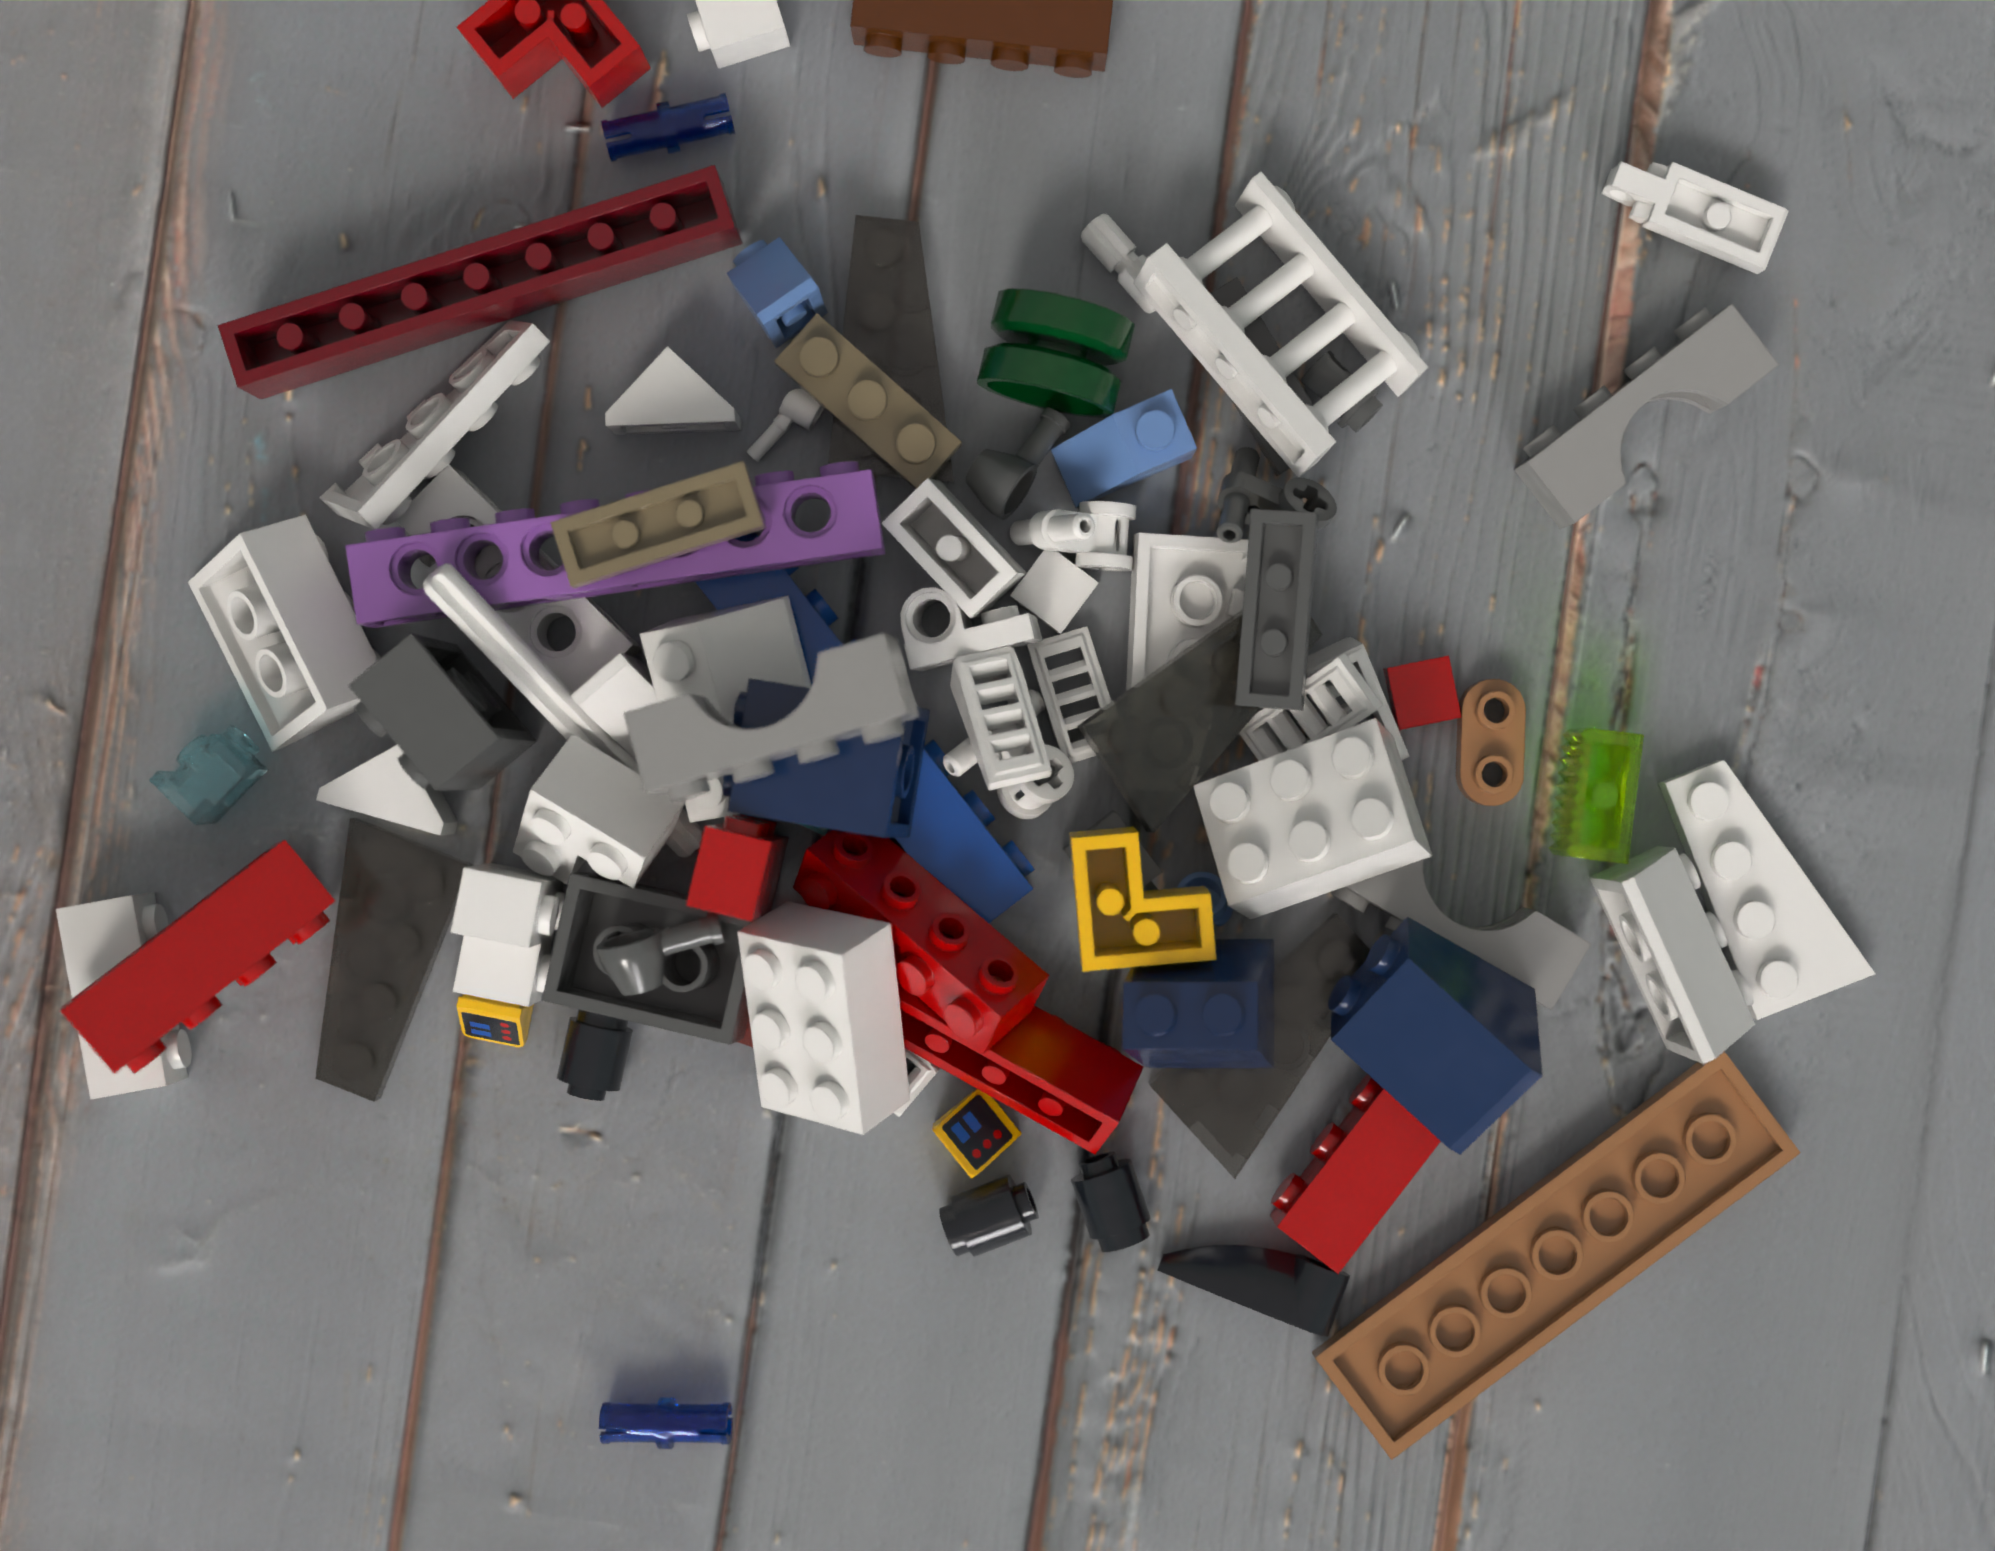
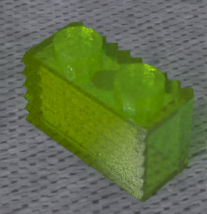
(1597, 794)

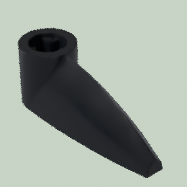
(1264, 1280)

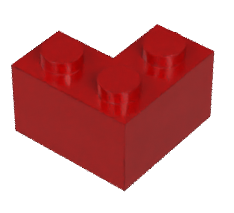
(531, 36)

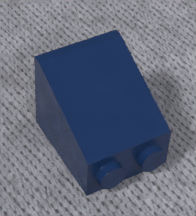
(855, 791)
(1203, 1010)
(1439, 1031)

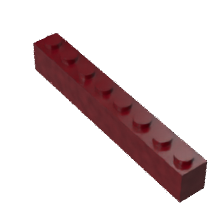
(481, 284)

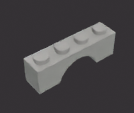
(1707, 369)
(853, 693)
(1520, 945)

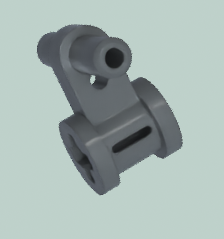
(1244, 491)

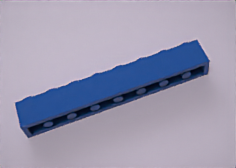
(947, 829)

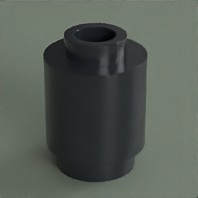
(594, 1055)
(1111, 1201)
(988, 1216)

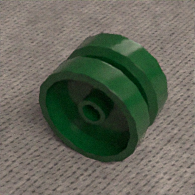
(1055, 352)

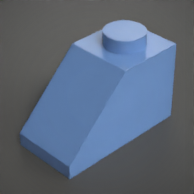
(776, 289)
(1125, 448)

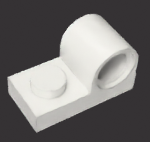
(998, 629)

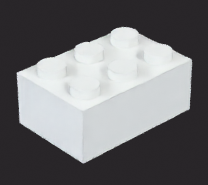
(1312, 820)
(825, 1016)

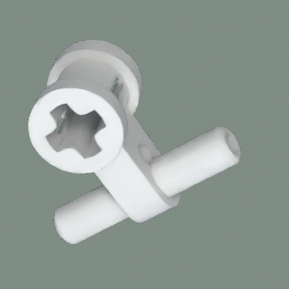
(1094, 533)
(1036, 798)

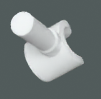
(795, 407)

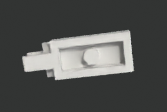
(1699, 212)

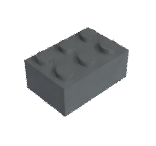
(440, 715)
(700, 985)

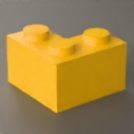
(1122, 922)

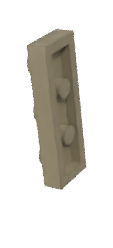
(867, 402)
(658, 525)

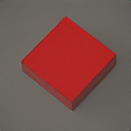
(1422, 692)

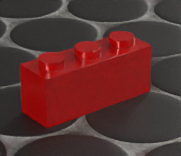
(738, 867)
(1353, 1176)

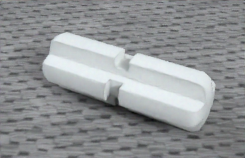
(1116, 254)

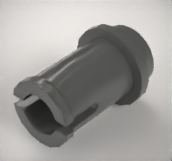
(1329, 373)

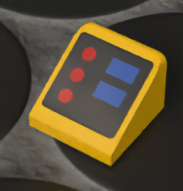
(494, 1020)
(976, 1131)

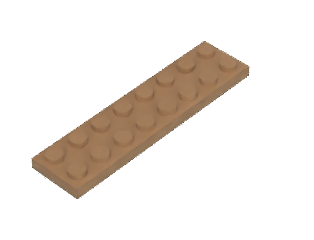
(1555, 1253)

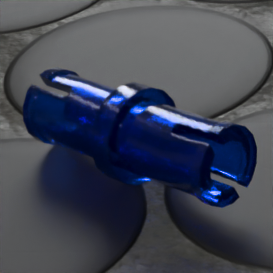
(668, 127)
(665, 1423)

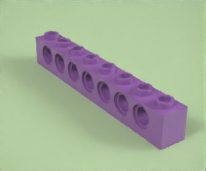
(384, 562)

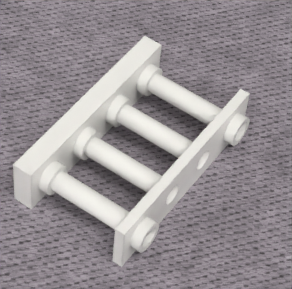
(1259, 381)

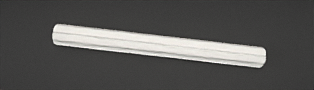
(535, 679)

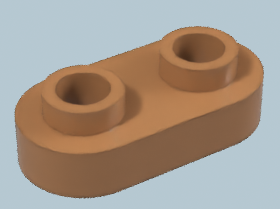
(1486, 742)

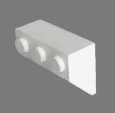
(285, 628)
(714, 659)
(1675, 952)

